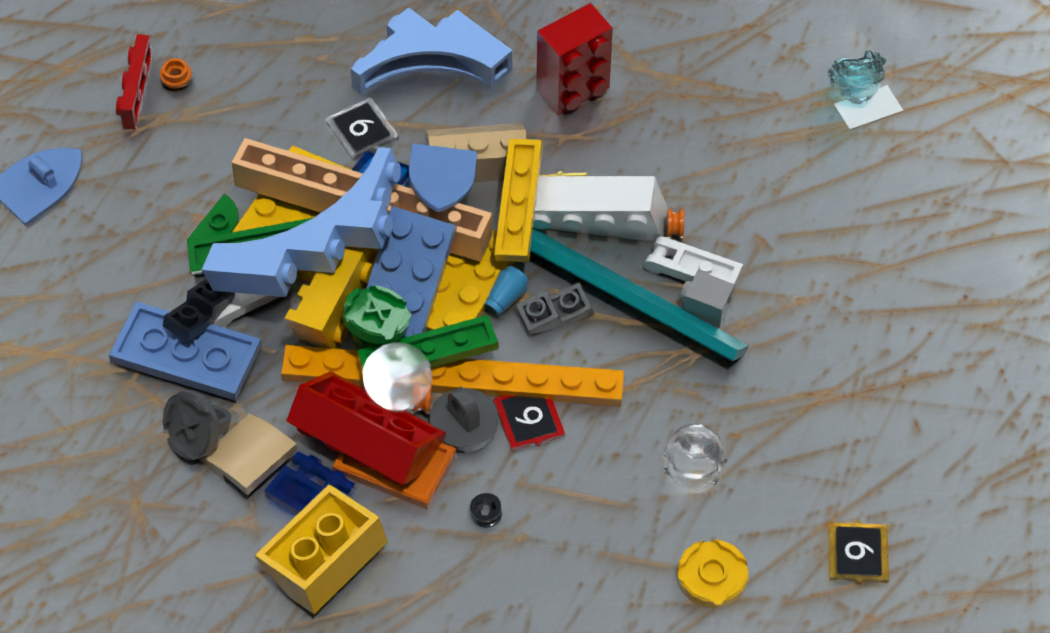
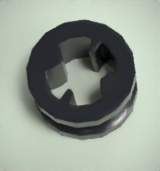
(494, 515)

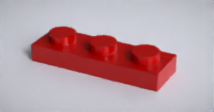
(134, 81)

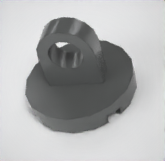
(466, 418)
(194, 424)

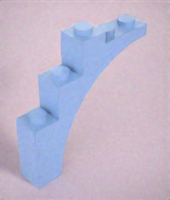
(317, 245)

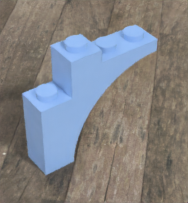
(417, 46)

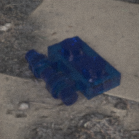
(294, 488)

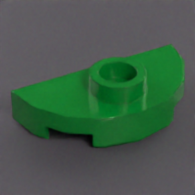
(220, 219)

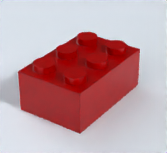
(574, 59)

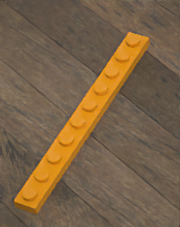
(487, 376)

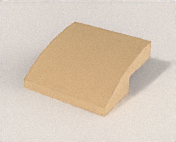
(250, 453)

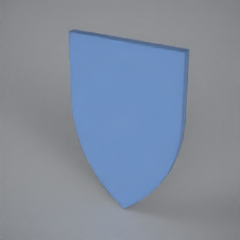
(441, 174)
(39, 182)

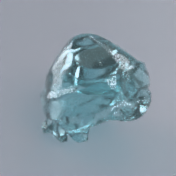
(858, 78)

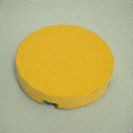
(712, 573)

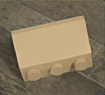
(489, 142)

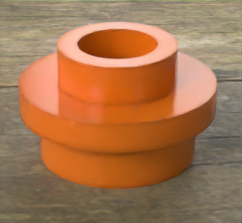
(175, 67)

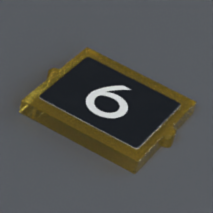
(858, 552)

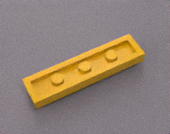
(518, 200)

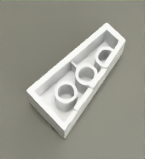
(602, 206)

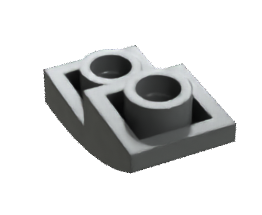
(555, 311)

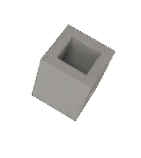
(707, 298)

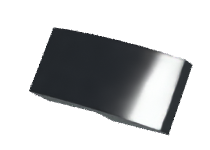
(197, 312)

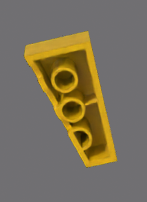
(321, 303)

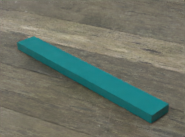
(637, 297)

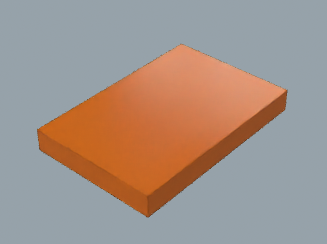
(418, 491)

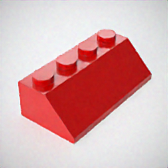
(352, 424)

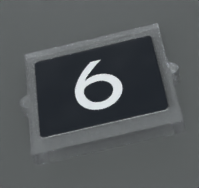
(361, 128)

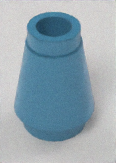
(506, 290)

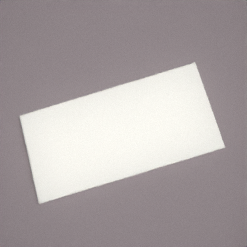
(878, 107)

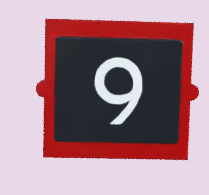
(528, 420)

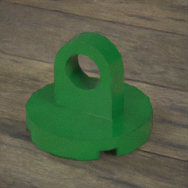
(375, 316)

